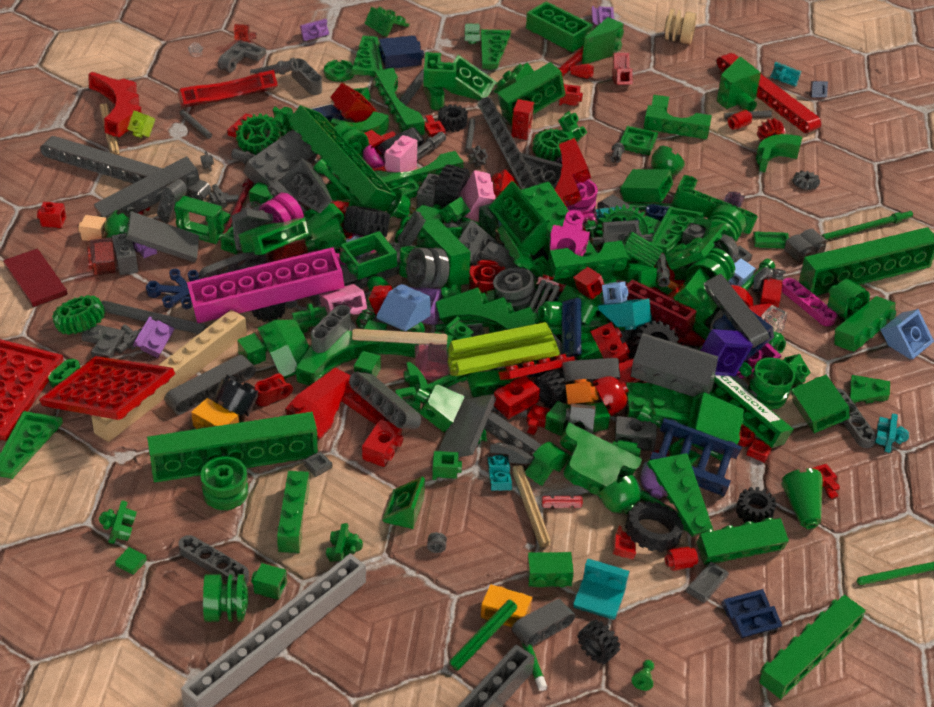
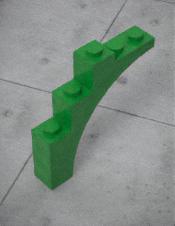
(475, 307)
(316, 365)

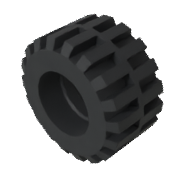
(450, 184)
(366, 221)
(654, 329)

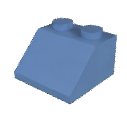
(404, 307)
(908, 334)

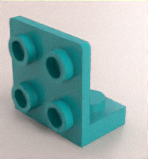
(601, 589)

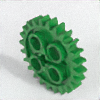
(629, 215)

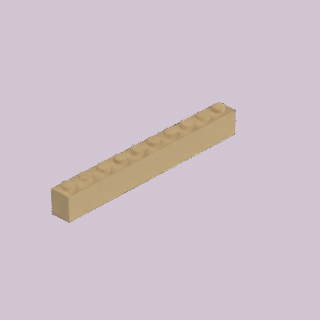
(186, 363)

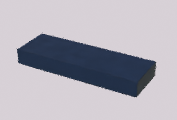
(571, 327)

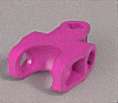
(570, 234)

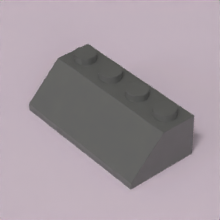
(674, 366)

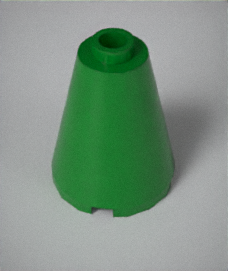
(805, 495)

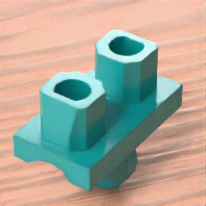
(785, 74)
(892, 433)

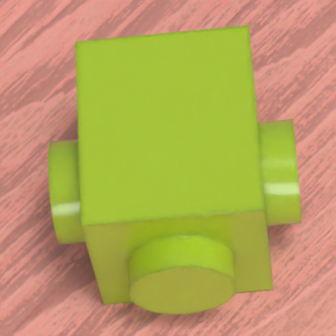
(141, 124)

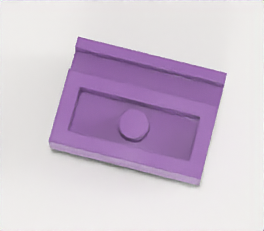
(600, 14)
(153, 337)

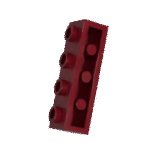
(664, 309)

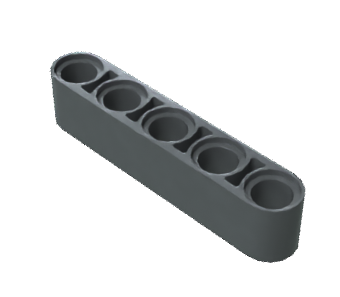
(736, 310)
(205, 385)
(385, 400)

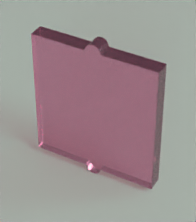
(432, 360)

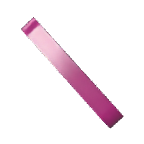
(823, 314)

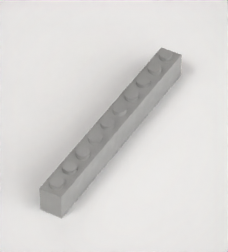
(274, 634)

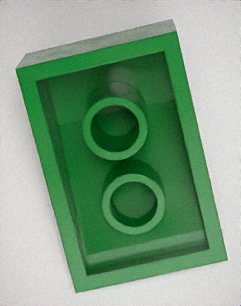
(603, 41)
(471, 81)

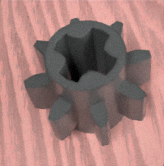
(474, 152)

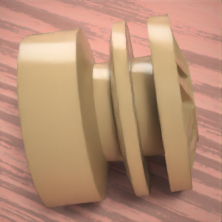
(680, 26)

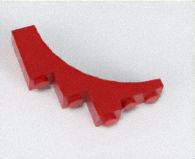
(123, 96)
(573, 172)

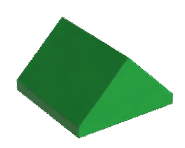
(405, 504)

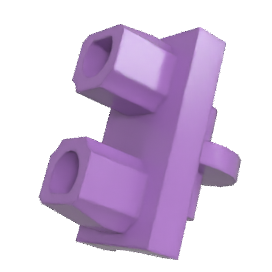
(314, 29)

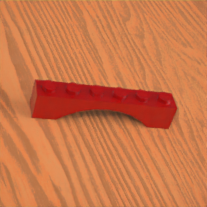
(220, 91)

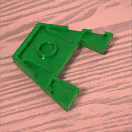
(698, 248)

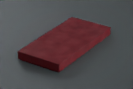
(35, 277)

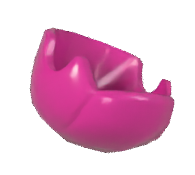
(372, 157)

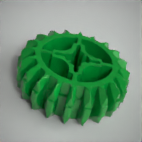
(260, 126)
(547, 143)
(78, 314)

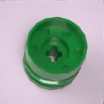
(732, 217)
(714, 263)
(772, 382)
(224, 597)

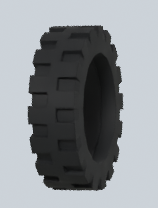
(647, 538)

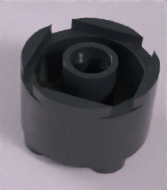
(236, 396)

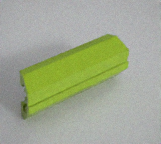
(501, 349)

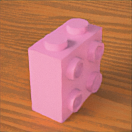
(401, 155)
(477, 193)
(349, 296)

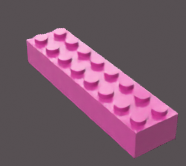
(266, 284)

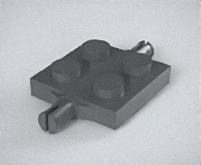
(618, 231)

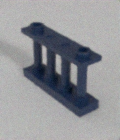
(708, 481)

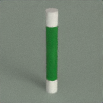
(537, 673)

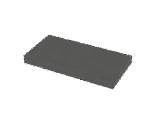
(162, 237)
(468, 425)

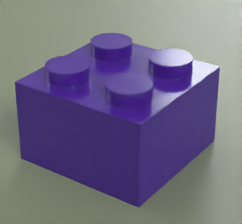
(730, 348)

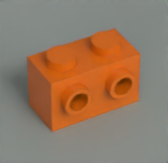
(581, 393)

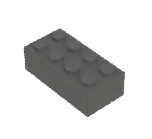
(278, 159)

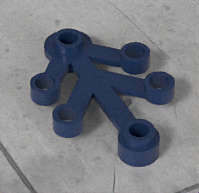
(154, 289)

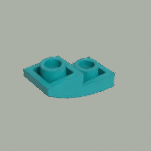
(499, 473)

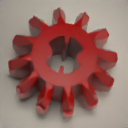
(770, 128)

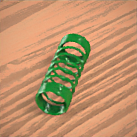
(365, 316)

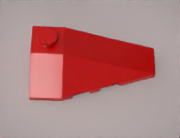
(322, 399)

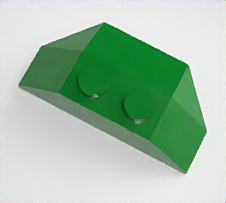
(285, 344)

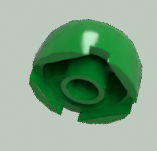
(666, 160)
(116, 224)
(621, 496)

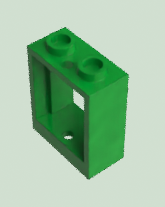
(212, 211)
(365, 244)

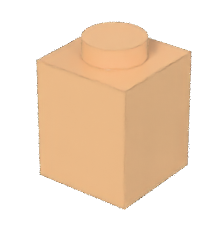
(92, 228)

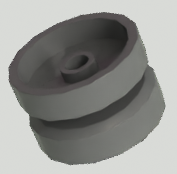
(427, 268)
(515, 286)

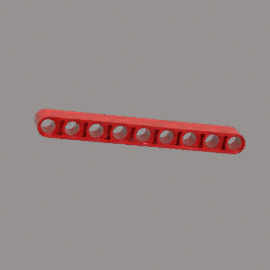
(778, 100)

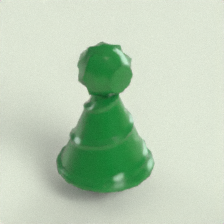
(643, 679)

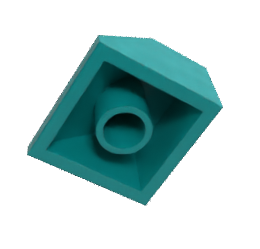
(628, 313)

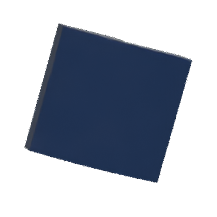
(751, 613)

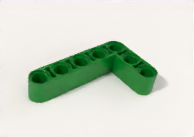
(693, 200)

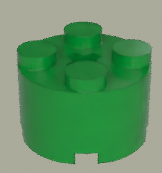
(847, 298)

